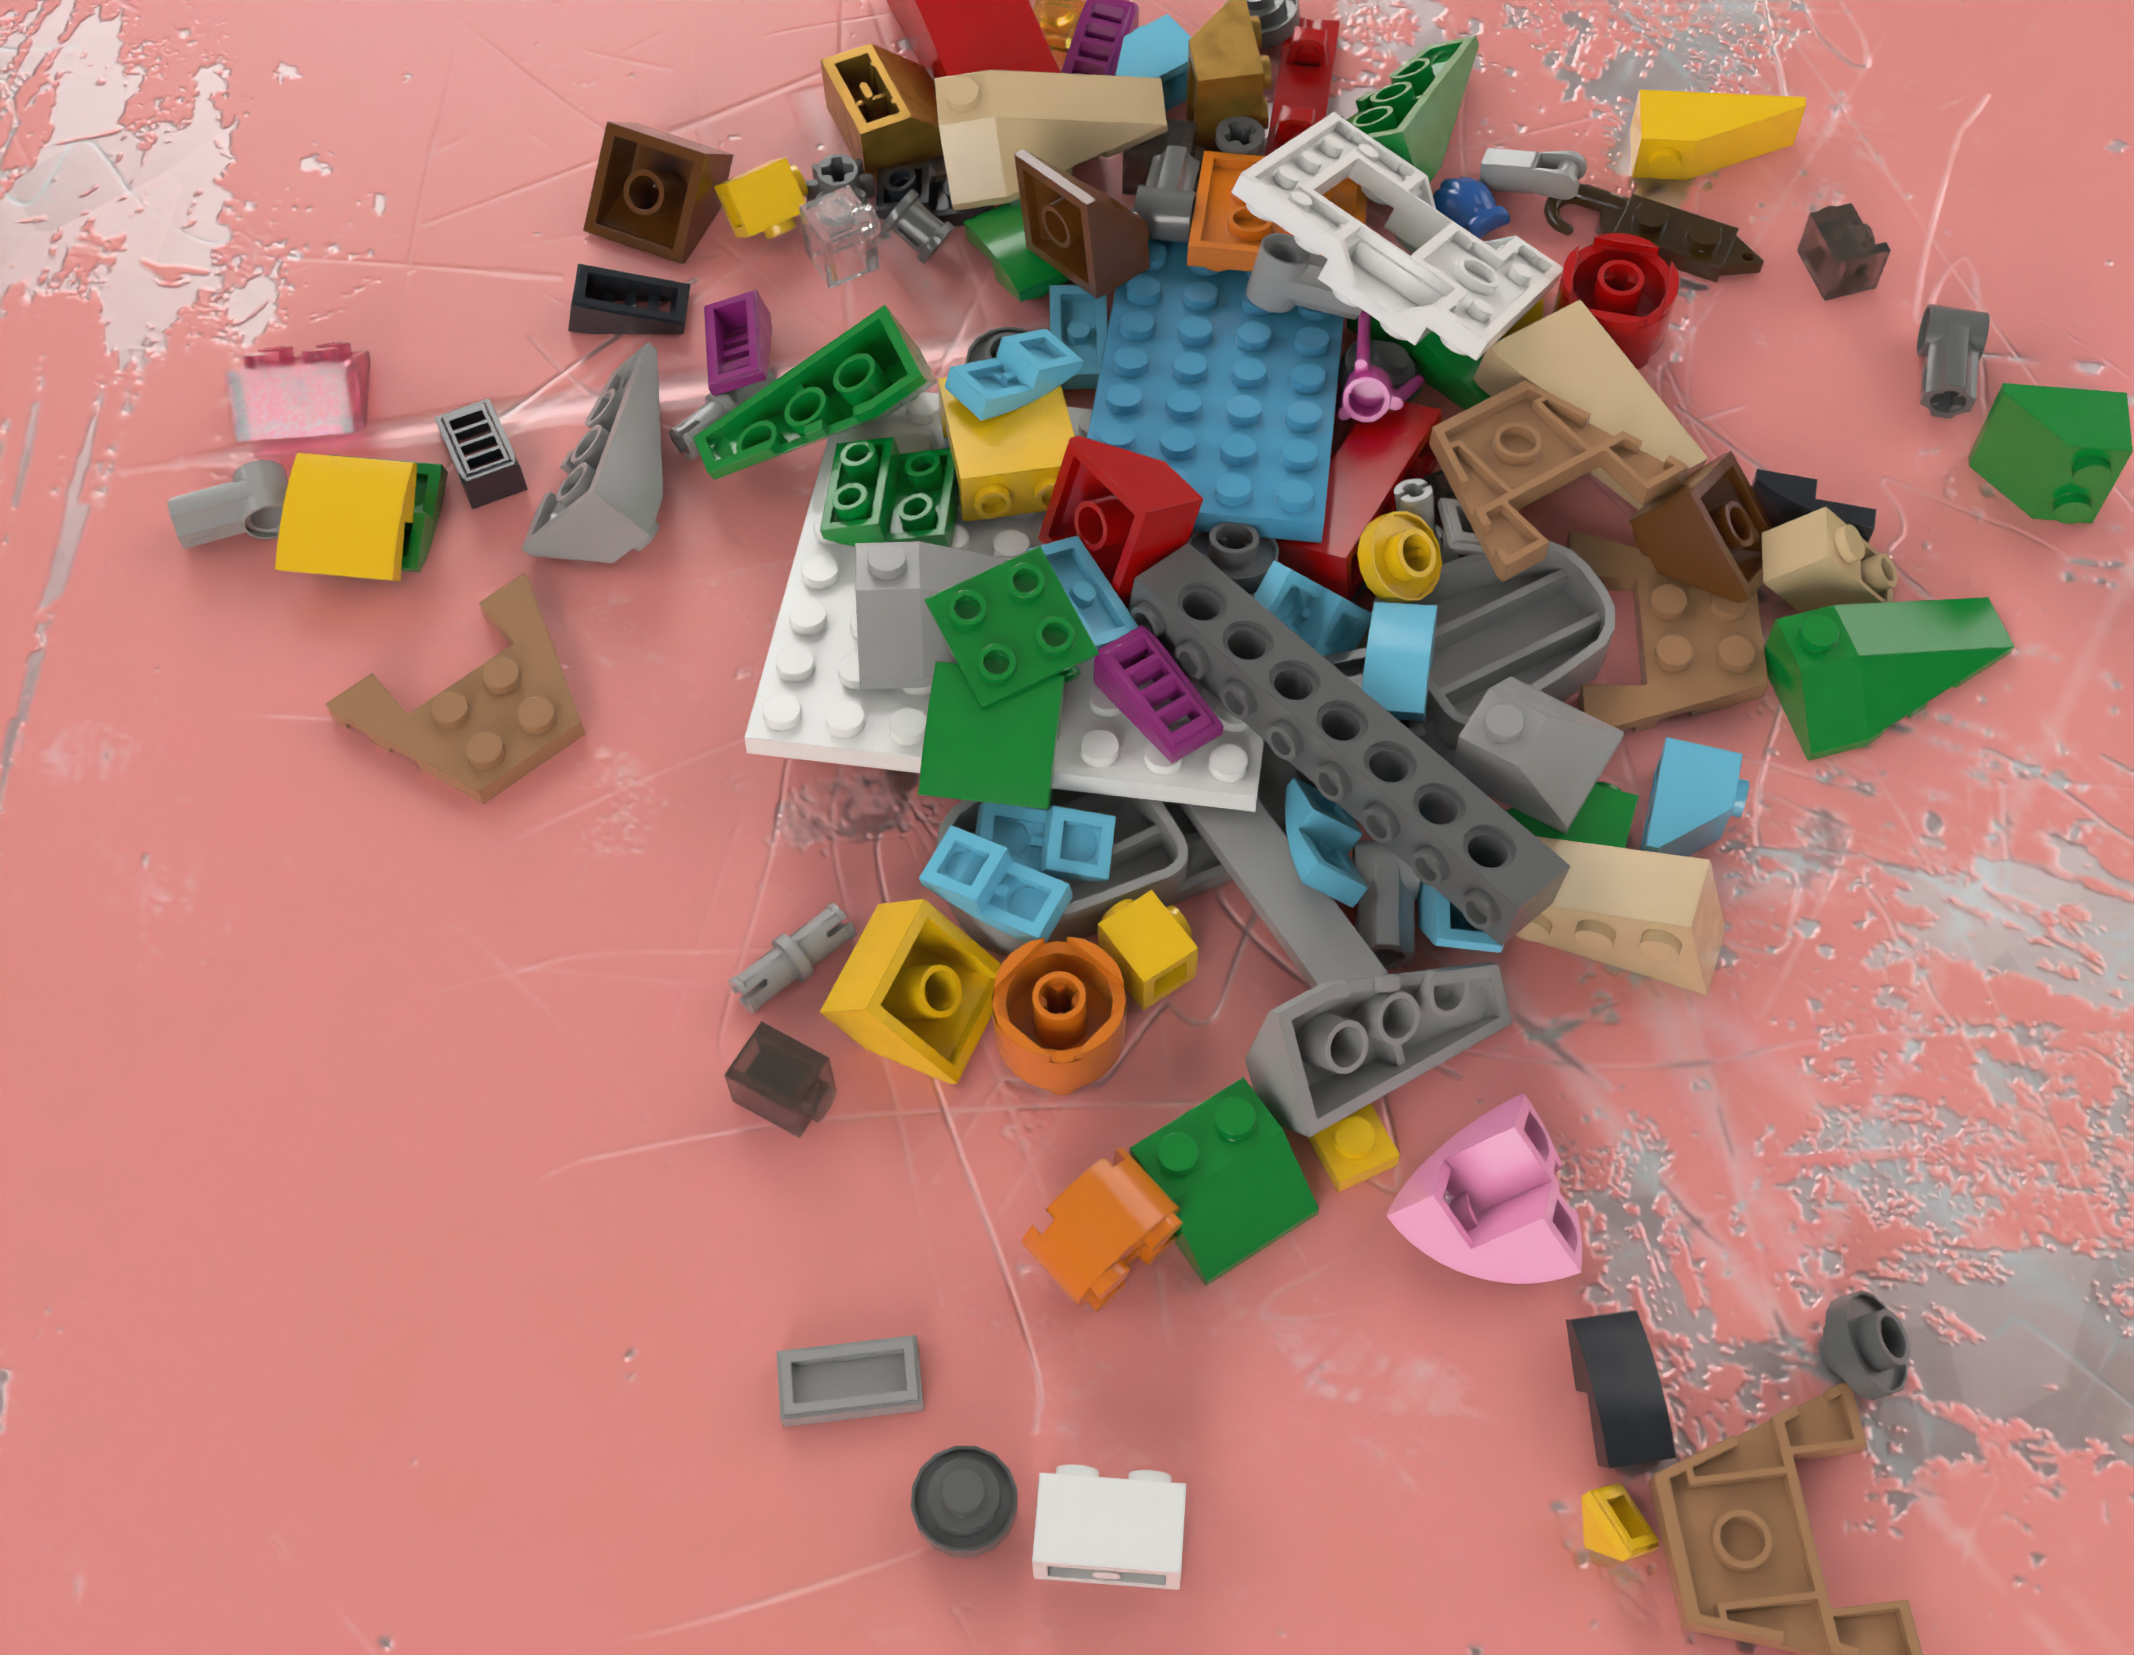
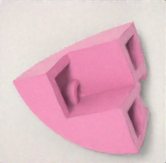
(1493, 1202)

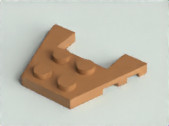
(1522, 450)
(1691, 644)
(490, 722)
(1745, 1543)

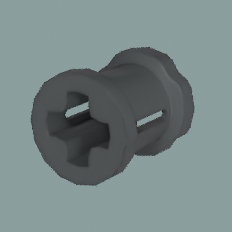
(1240, 135)
(917, 226)

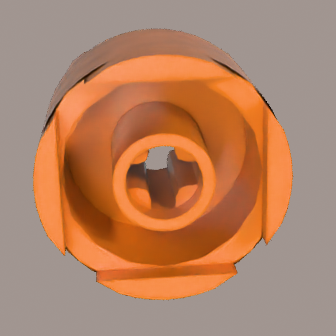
(1059, 1013)
(1103, 1228)

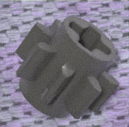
(838, 172)

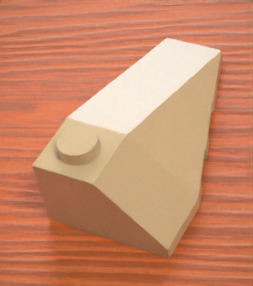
(1051, 115)

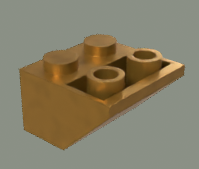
(1226, 72)
(882, 107)

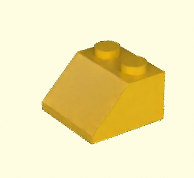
(915, 990)

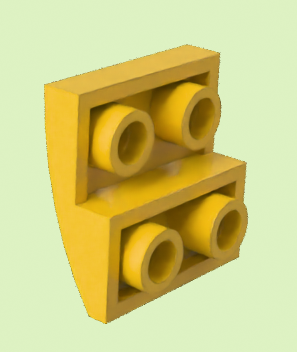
(346, 516)

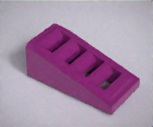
(1105, 21)
(737, 342)
(1142, 658)

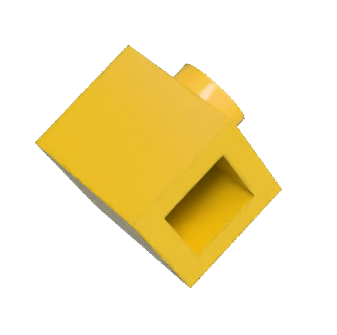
(763, 199)
(1149, 947)

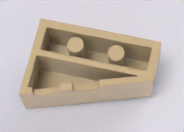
(1635, 912)

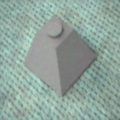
(1534, 752)

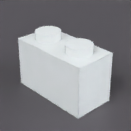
(1109, 1528)

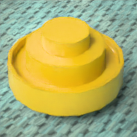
(1399, 557)

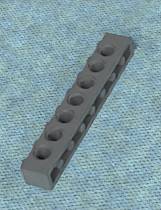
(1348, 745)

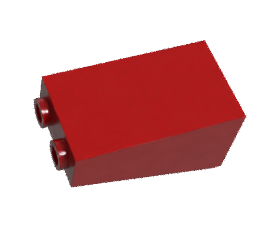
(974, 36)

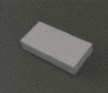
(849, 1381)

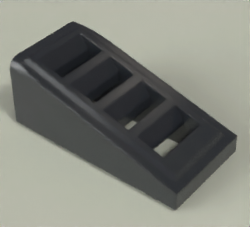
(596, 313)
(489, 481)

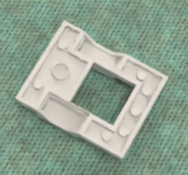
(1451, 281)

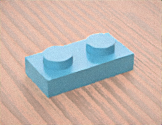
(1082, 326)
(1089, 591)

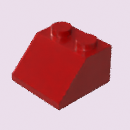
(1121, 508)

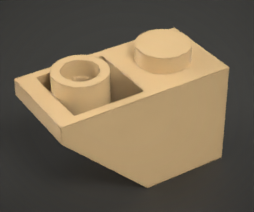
(1824, 564)

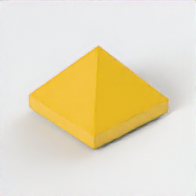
(1615, 1524)

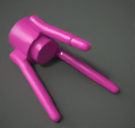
(1369, 387)

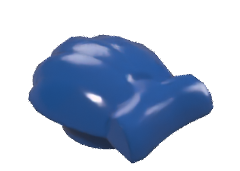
(1470, 205)

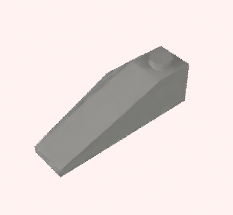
(613, 474)
(893, 622)
(1368, 1037)

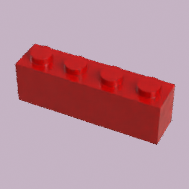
(1362, 489)

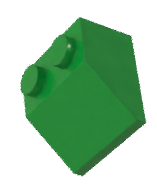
(2054, 449)
(1230, 1179)

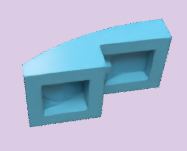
(1022, 372)
(1312, 611)
(1400, 658)
(1054, 841)
(1320, 841)
(993, 888)

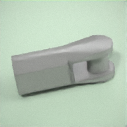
(1531, 172)

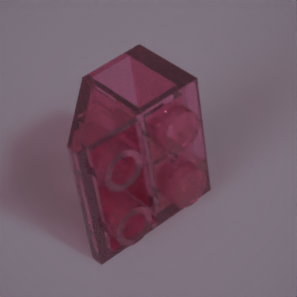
(301, 394)

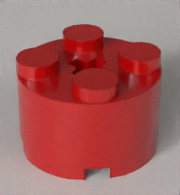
(1624, 289)

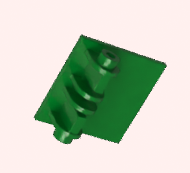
(1012, 628)

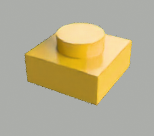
(1355, 1148)

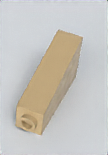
(1585, 367)

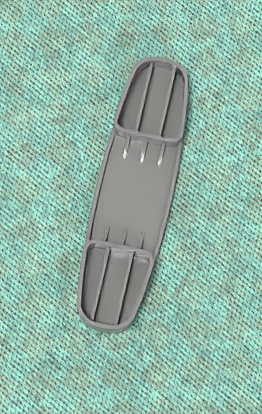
(1538, 627)

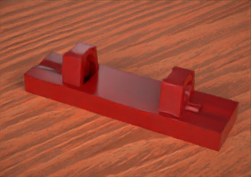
(1303, 80)

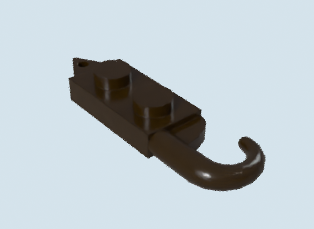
(1686, 239)

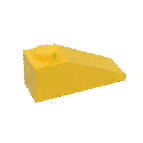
(1701, 132)

